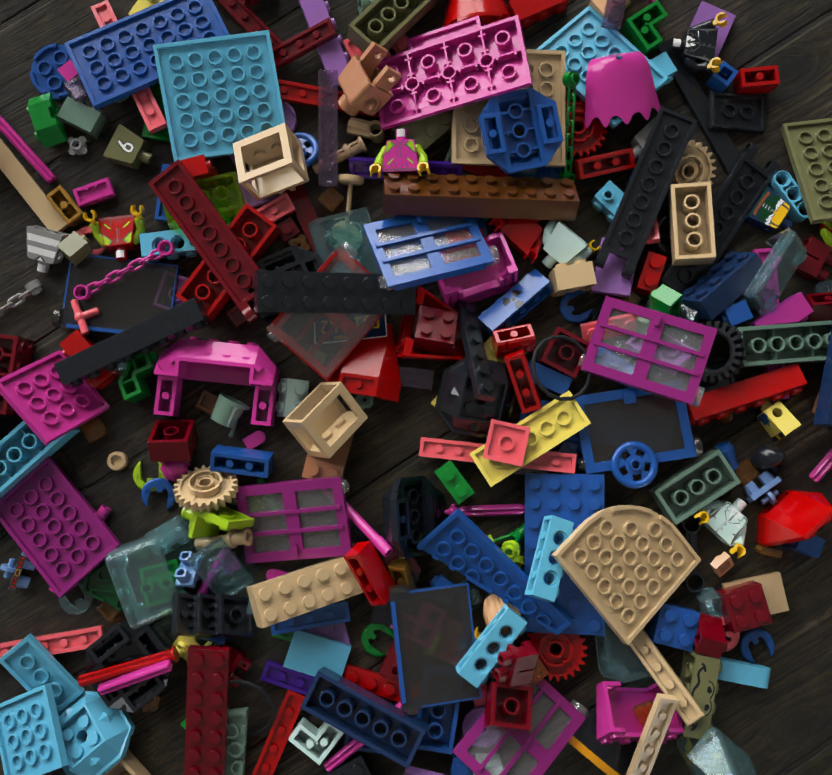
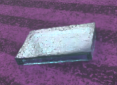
(220, 568)

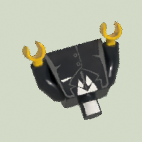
(699, 45)

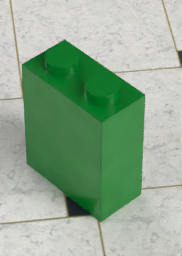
(454, 482)

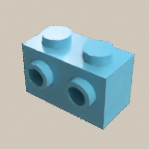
(607, 200)

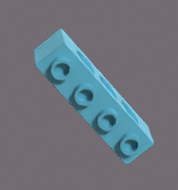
(150, 241)
(541, 565)
(492, 634)

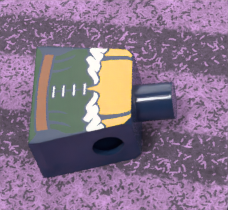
(769, 213)

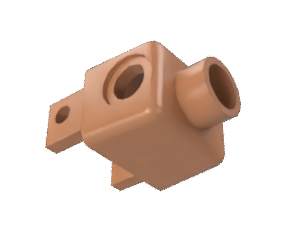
(364, 84)

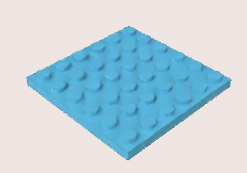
(218, 92)

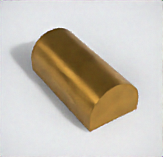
(65, 206)
(401, 573)

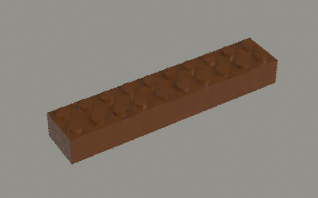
(479, 196)

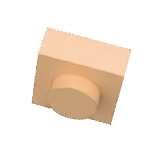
(721, 564)

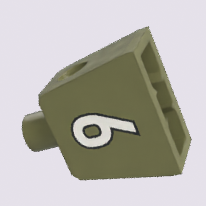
(128, 149)

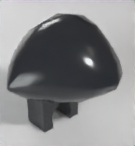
(768, 457)

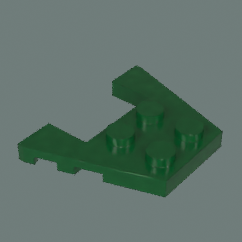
(100, 586)

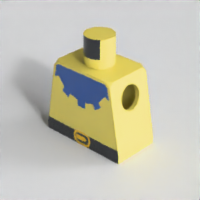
(777, 420)

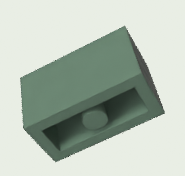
(82, 117)

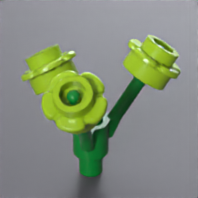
(513, 547)

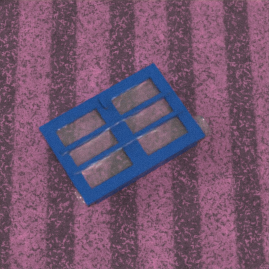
(427, 249)

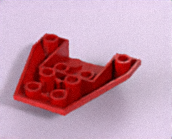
(372, 369)
(793, 518)

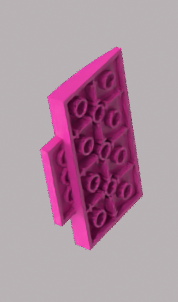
(456, 69)

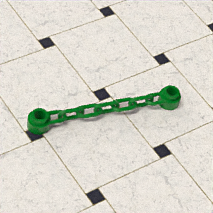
(569, 80)

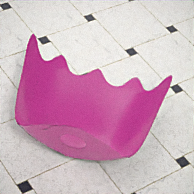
(619, 88)

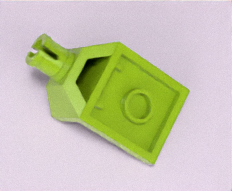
(210, 523)

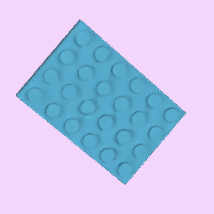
(587, 40)

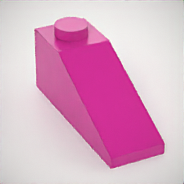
(790, 310)

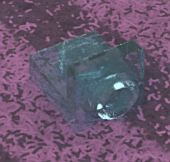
(709, 602)

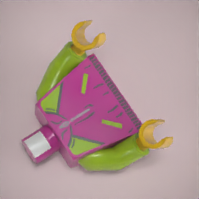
(400, 156)

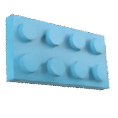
(35, 666)

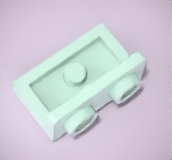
(291, 394)

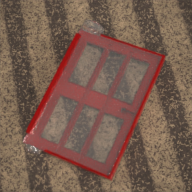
(325, 339)

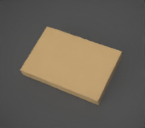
(772, 588)

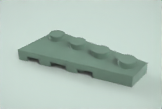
(236, 741)

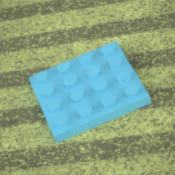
(31, 734)

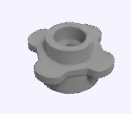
(81, 149)

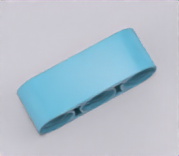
(790, 187)
(744, 673)

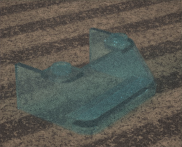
(774, 273)

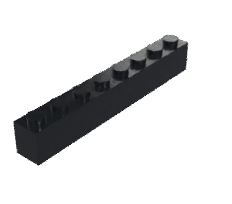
(132, 342)

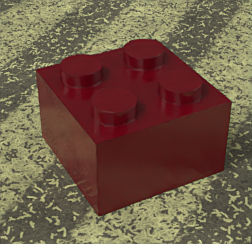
(435, 331)
(563, 355)
(172, 440)
(744, 606)
(508, 707)

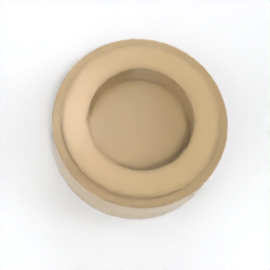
(117, 460)

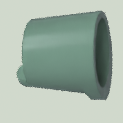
(228, 411)

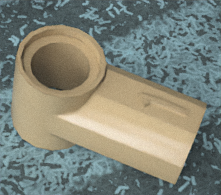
(364, 129)

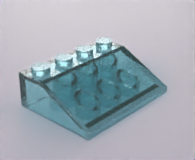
(348, 227)

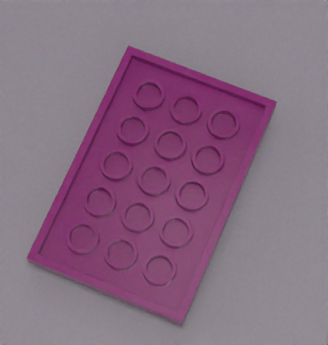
(56, 527)

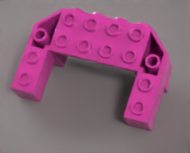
(220, 364)

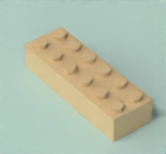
(302, 591)

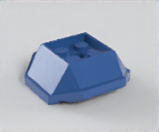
(534, 117)

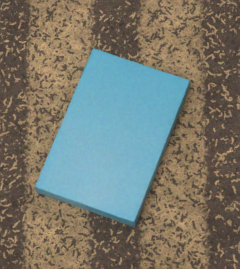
(313, 651)

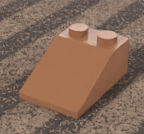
(325, 467)

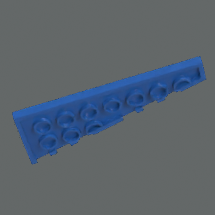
(478, 558)

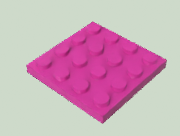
(47, 404)

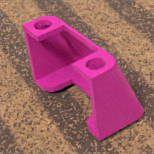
(616, 717)

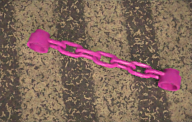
(77, 292)

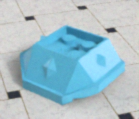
(106, 731)

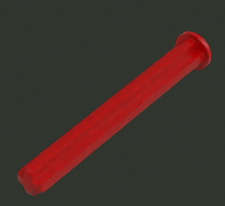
(127, 667)

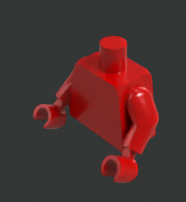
(521, 235)

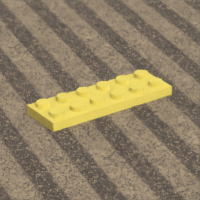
(547, 429)

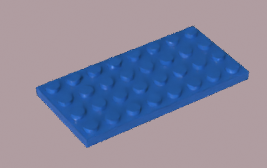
(121, 54)
(572, 499)

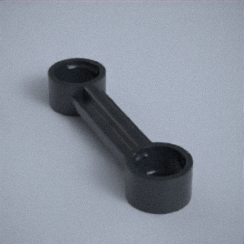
(691, 537)

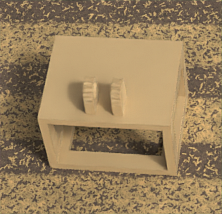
(273, 160)
(323, 422)

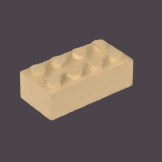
(691, 224)

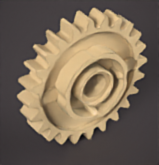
(697, 163)
(205, 489)

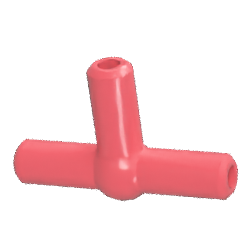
(81, 316)

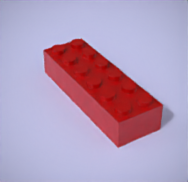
(256, 236)

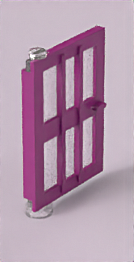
(649, 351)
(296, 519)
(527, 753)

